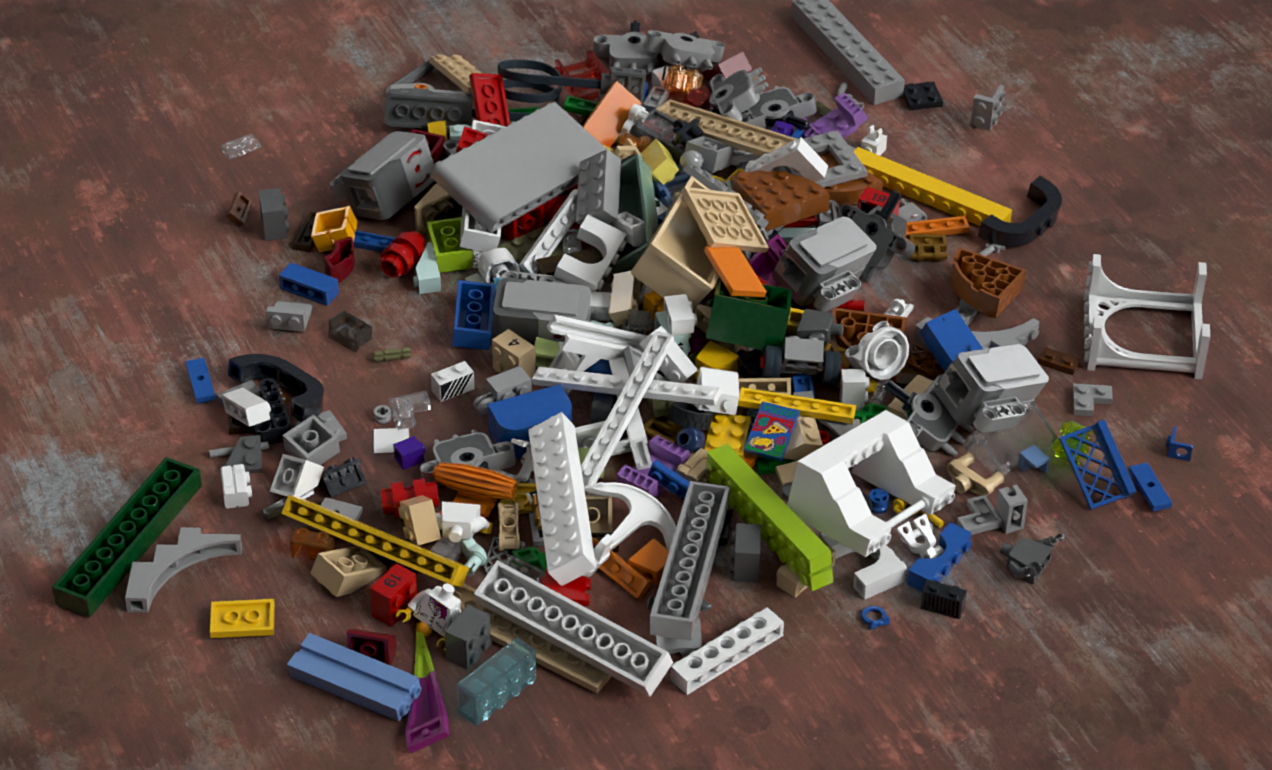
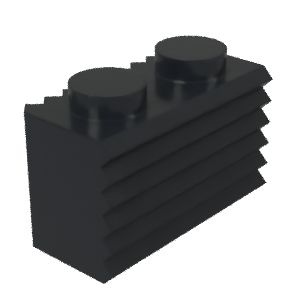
(943, 599)

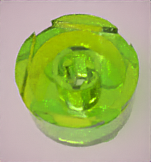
(1066, 428)

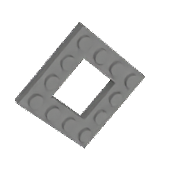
(850, 165)

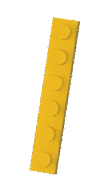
(808, 406)

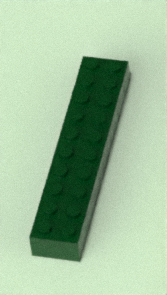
(126, 537)

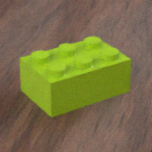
(446, 245)

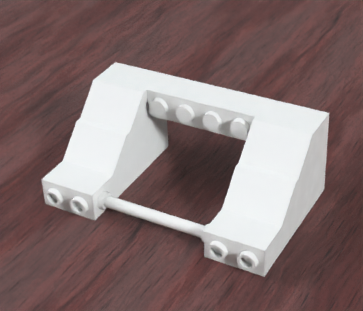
(880, 453)

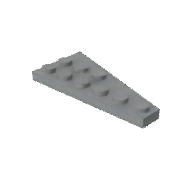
(714, 184)

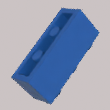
(308, 284)

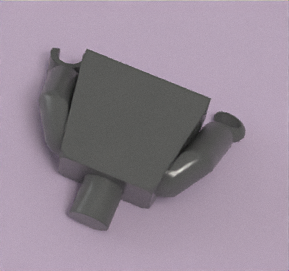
(818, 325)
(1029, 557)

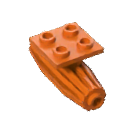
(475, 485)

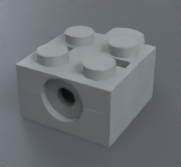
(503, 386)

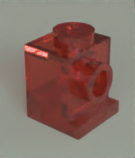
(697, 97)

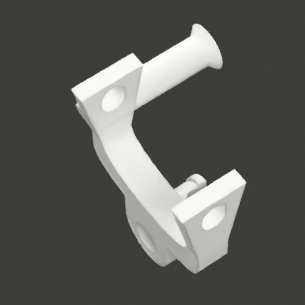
(636, 112)
(527, 464)
(925, 550)

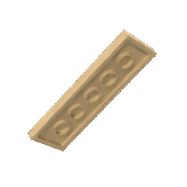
(455, 69)

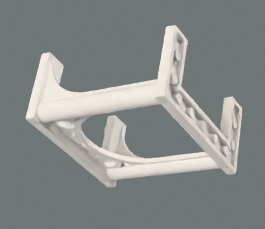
(1105, 352)

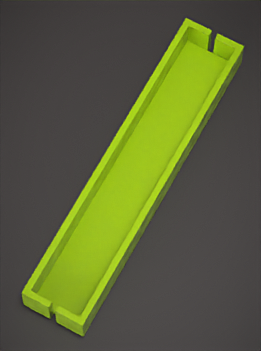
(779, 524)

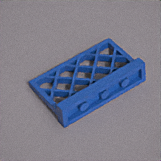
(1113, 458)

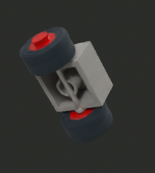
(802, 357)

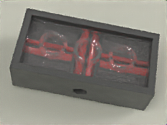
(659, 127)

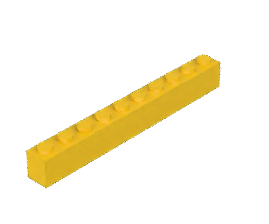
(931, 190)
(375, 540)

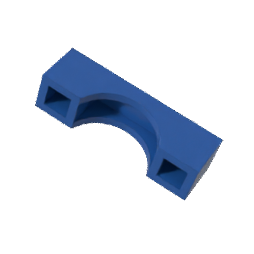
(955, 543)

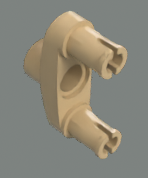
(966, 479)

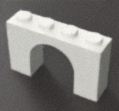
(795, 155)
(607, 241)
(878, 577)

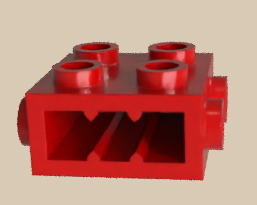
(574, 590)

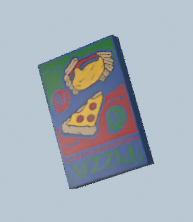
(771, 431)

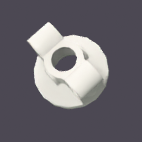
(880, 352)

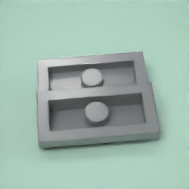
(685, 647)

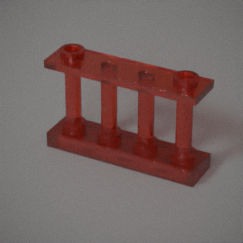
(593, 64)

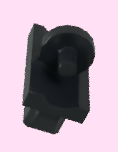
(684, 131)

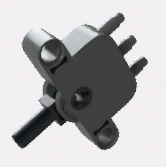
(881, 232)

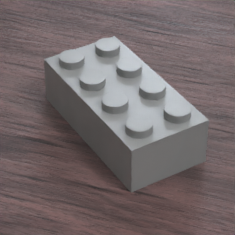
(599, 187)

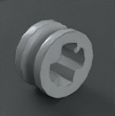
(382, 419)

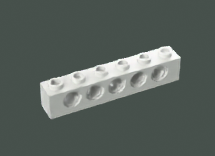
(726, 650)

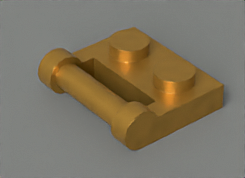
(663, 424)

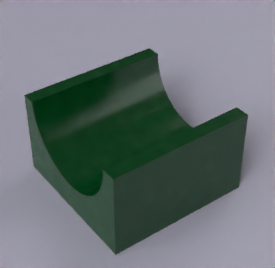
(749, 320)

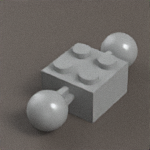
(707, 154)

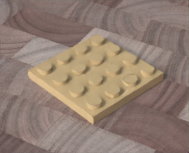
(724, 219)

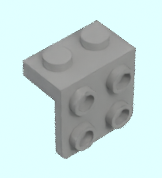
(987, 109)
(288, 316)

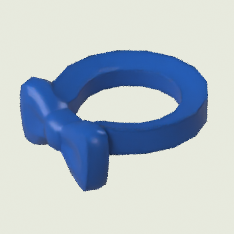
(885, 620)

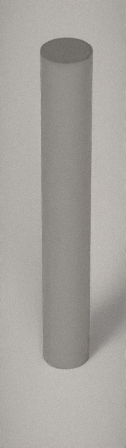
(228, 451)

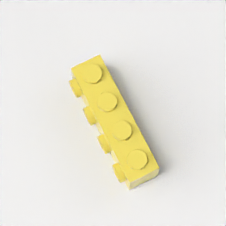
(660, 161)

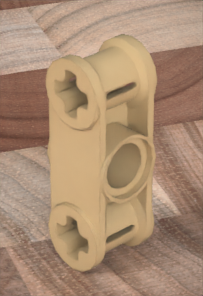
(508, 517)

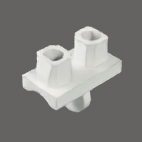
(899, 308)

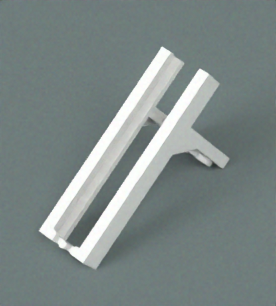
(591, 341)
(636, 435)

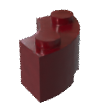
(341, 260)

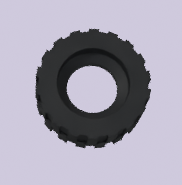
(689, 416)

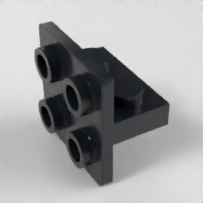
(343, 478)

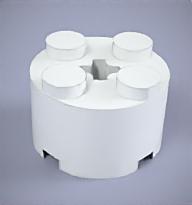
(495, 263)

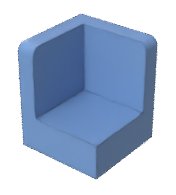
(1033, 458)

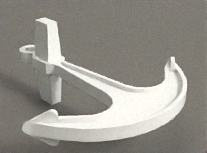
(643, 510)

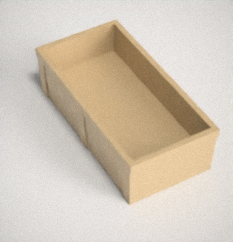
(676, 255)

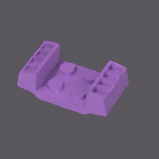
(844, 119)
(662, 451)

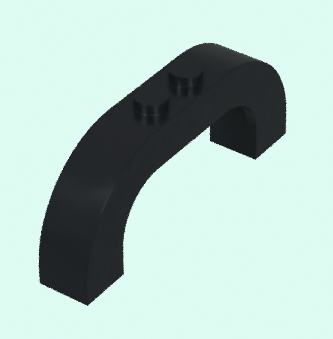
(1020, 234)
(263, 366)

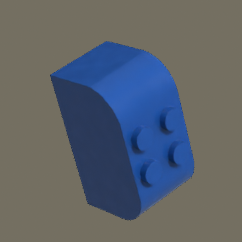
(518, 414)

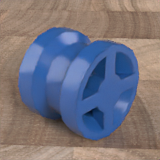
(879, 500)

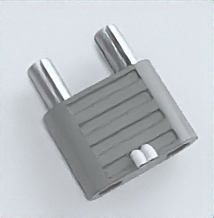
(911, 212)

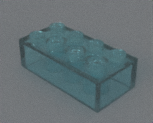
(496, 681)

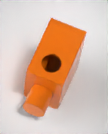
(650, 561)

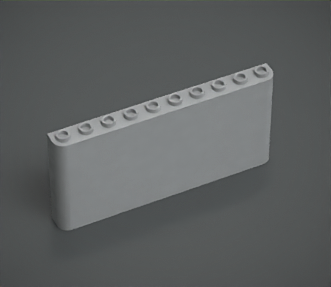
(517, 166)

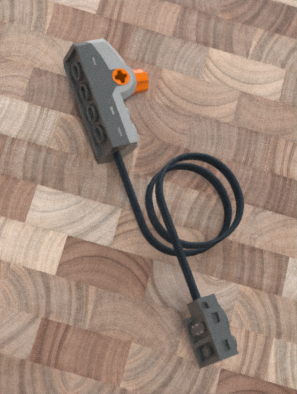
(420, 103)

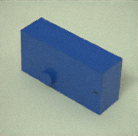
(473, 315)
(948, 337)

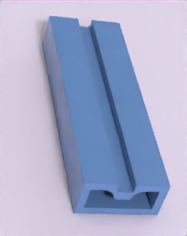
(354, 677)

